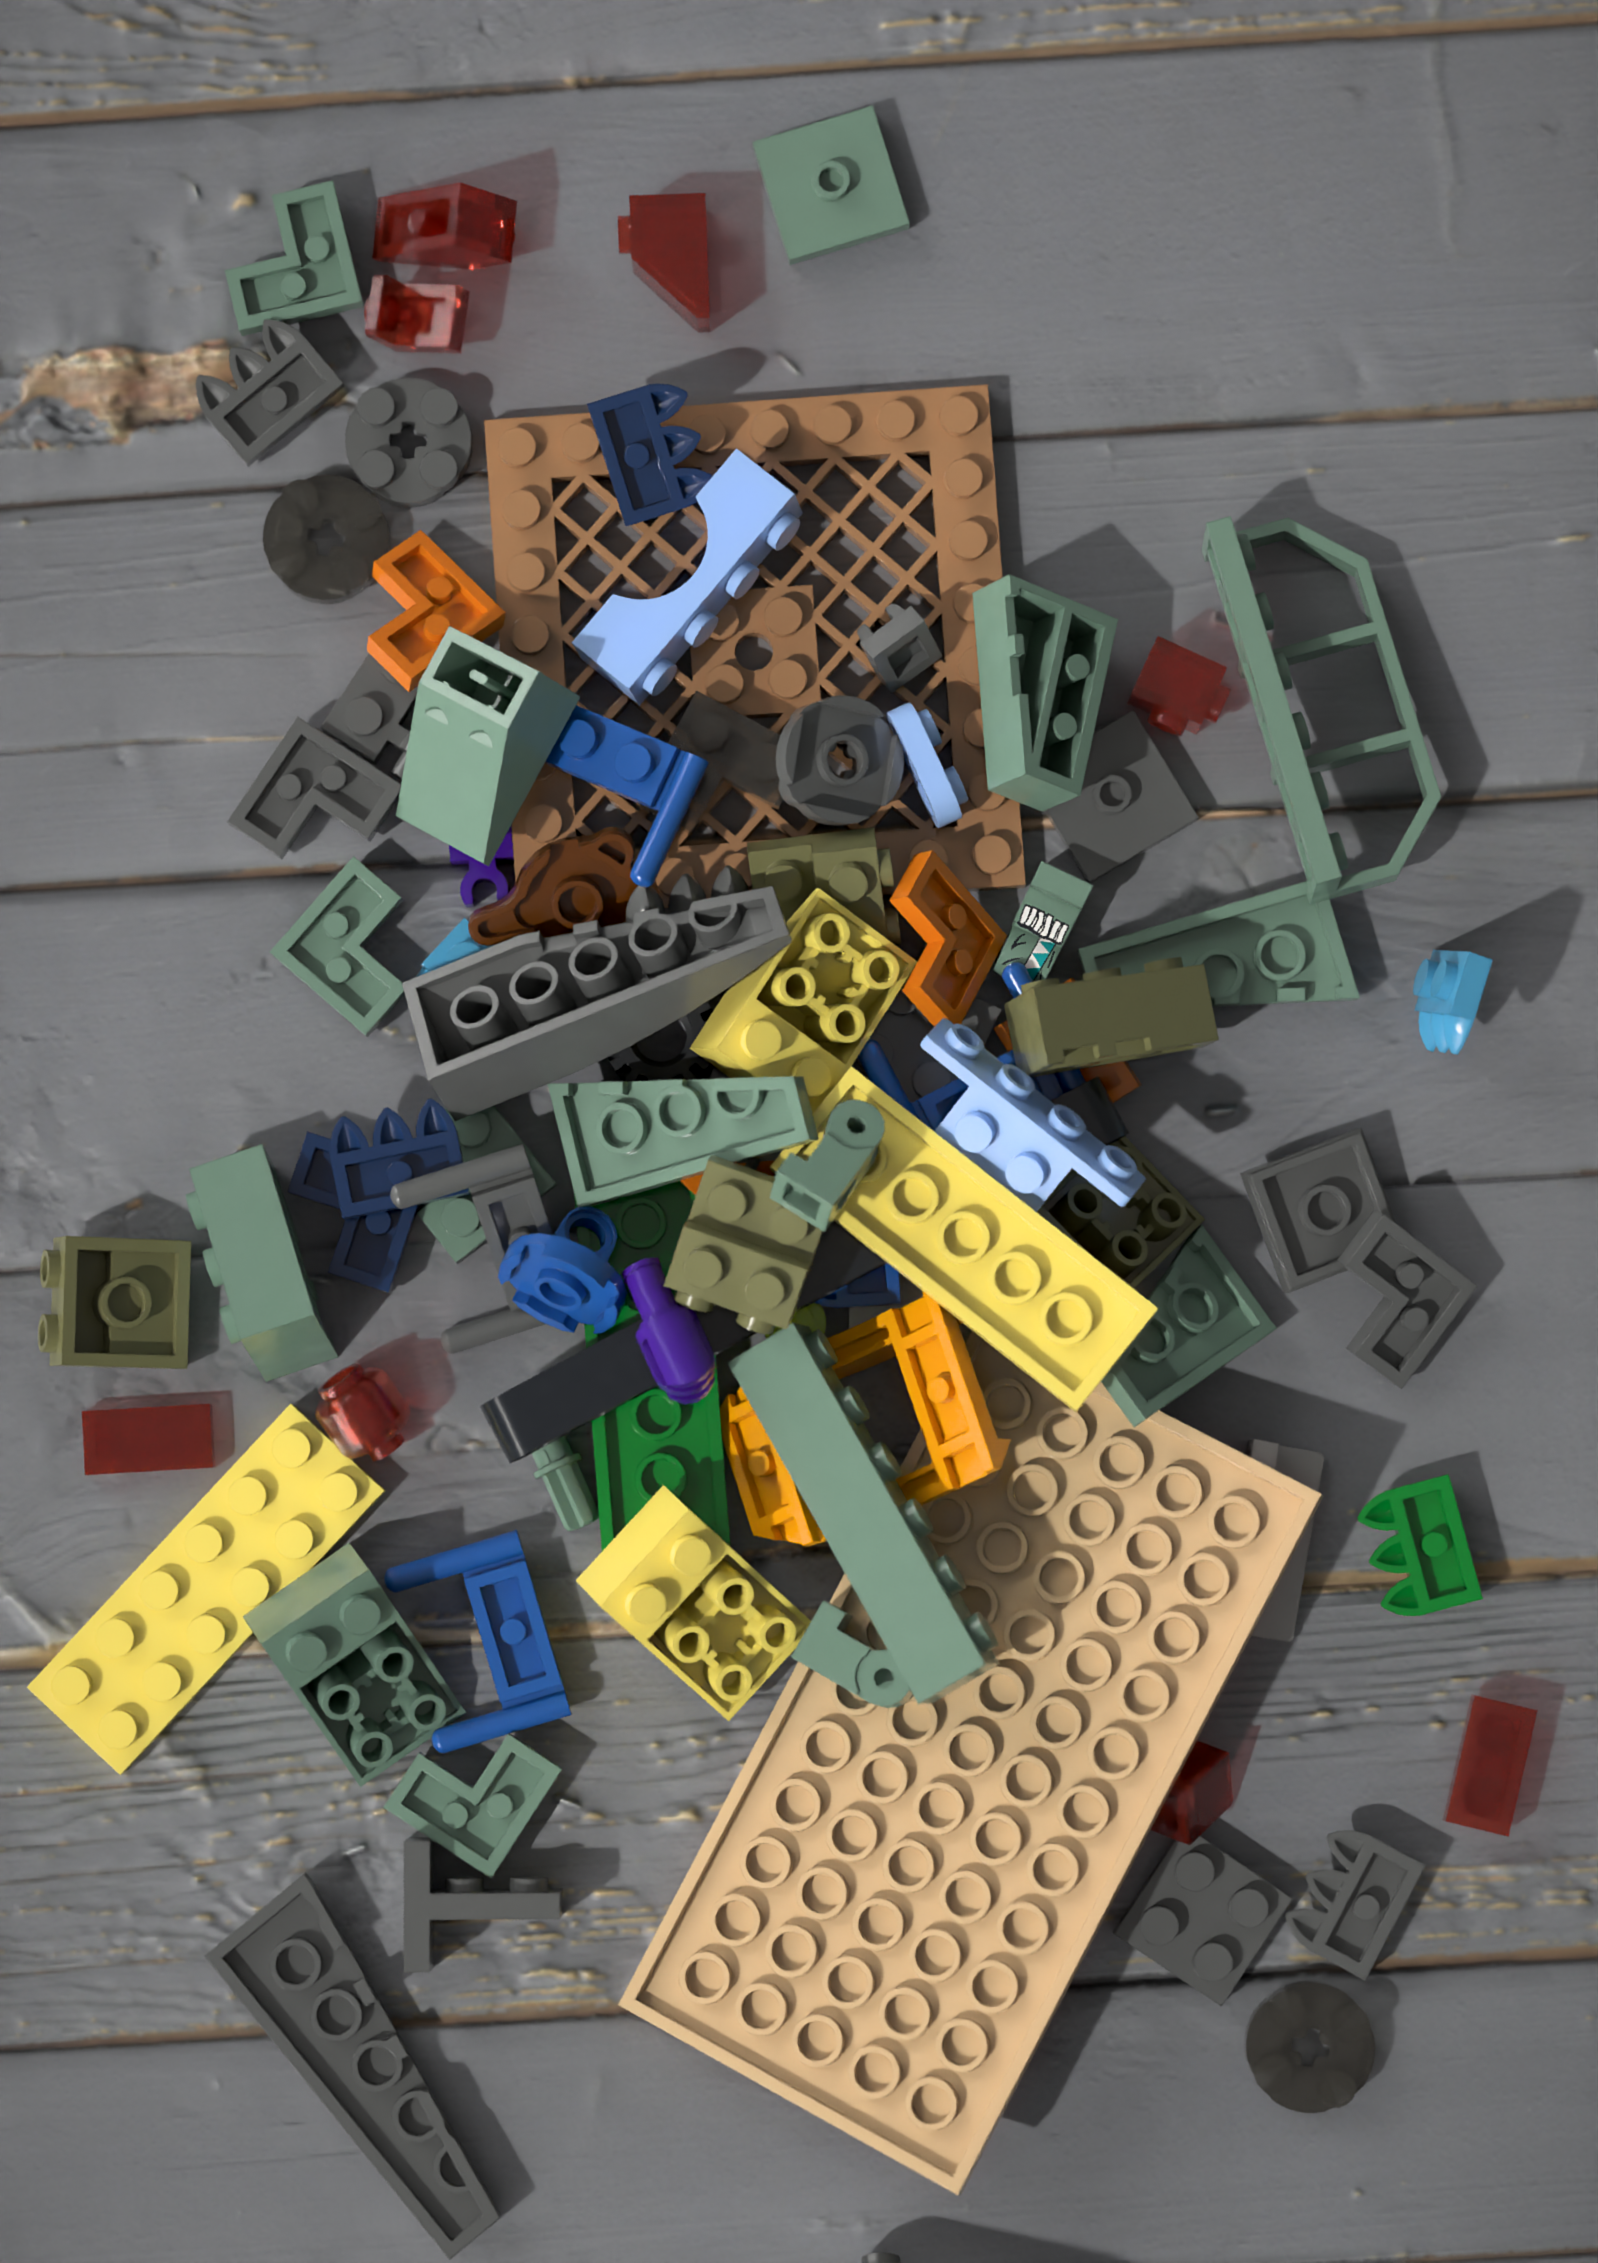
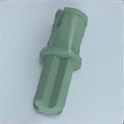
(566, 1484)

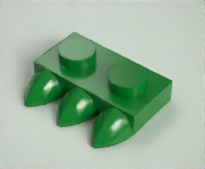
(1426, 1547)

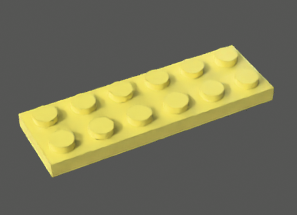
(984, 1252)
(187, 1599)

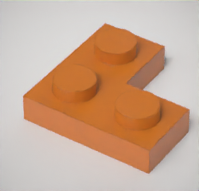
(434, 598)
(958, 938)

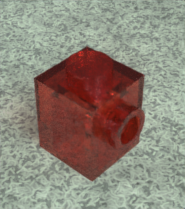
(1179, 688)

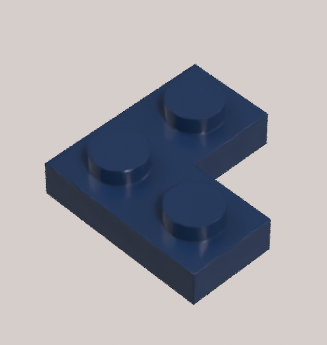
(369, 1244)

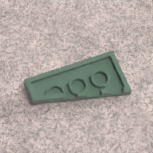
(1251, 950)
(663, 1131)

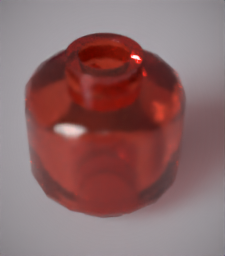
(362, 1412)

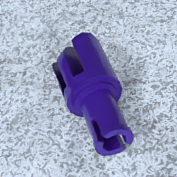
(670, 1335)

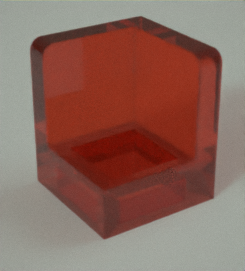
(1197, 1795)

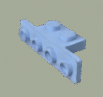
(1017, 1130)

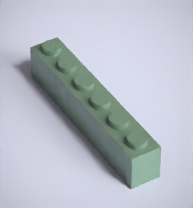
(864, 1512)

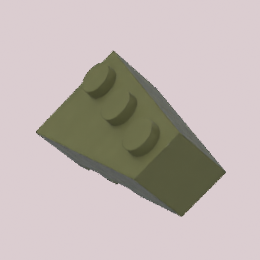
(1110, 1017)

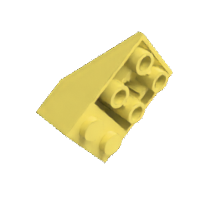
(809, 1002)
(694, 1603)

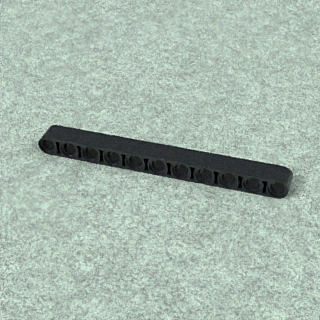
(617, 1370)

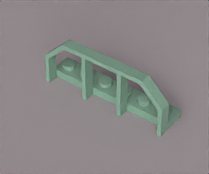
(1287, 732)

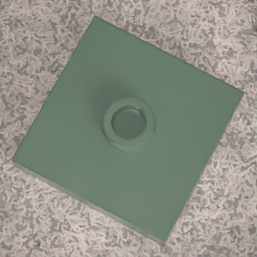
(831, 185)

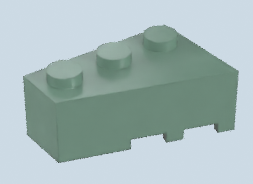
(1038, 688)
(258, 1263)

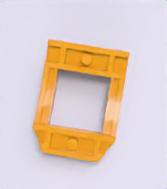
(941, 1392)

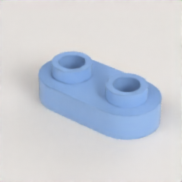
(939, 788)

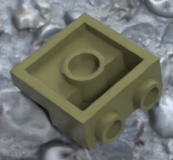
(839, 864)
(742, 1249)
(116, 1302)

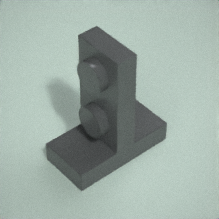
(462, 1900)

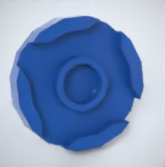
(564, 1280)

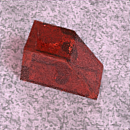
(445, 228)
(670, 251)

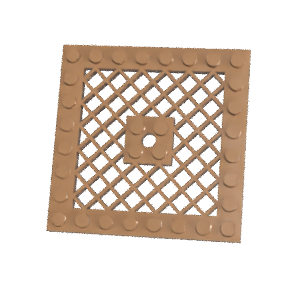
(831, 430)

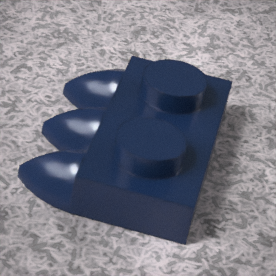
(643, 453)
(368, 1173)

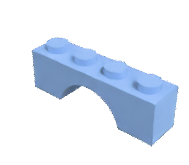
(641, 640)

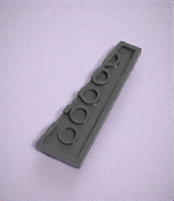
(331, 2026)

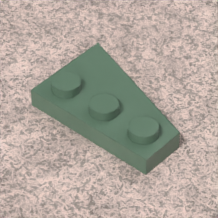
(1199, 1327)

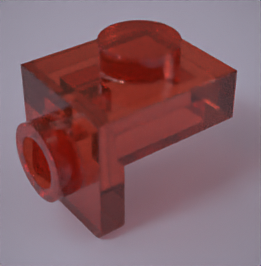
(416, 316)

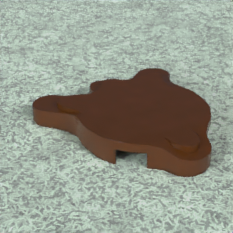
(561, 887)

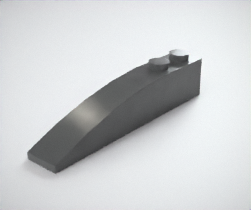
(574, 998)

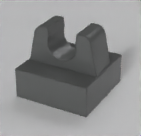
(899, 647)

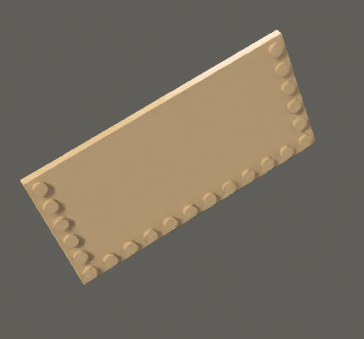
(927, 1877)

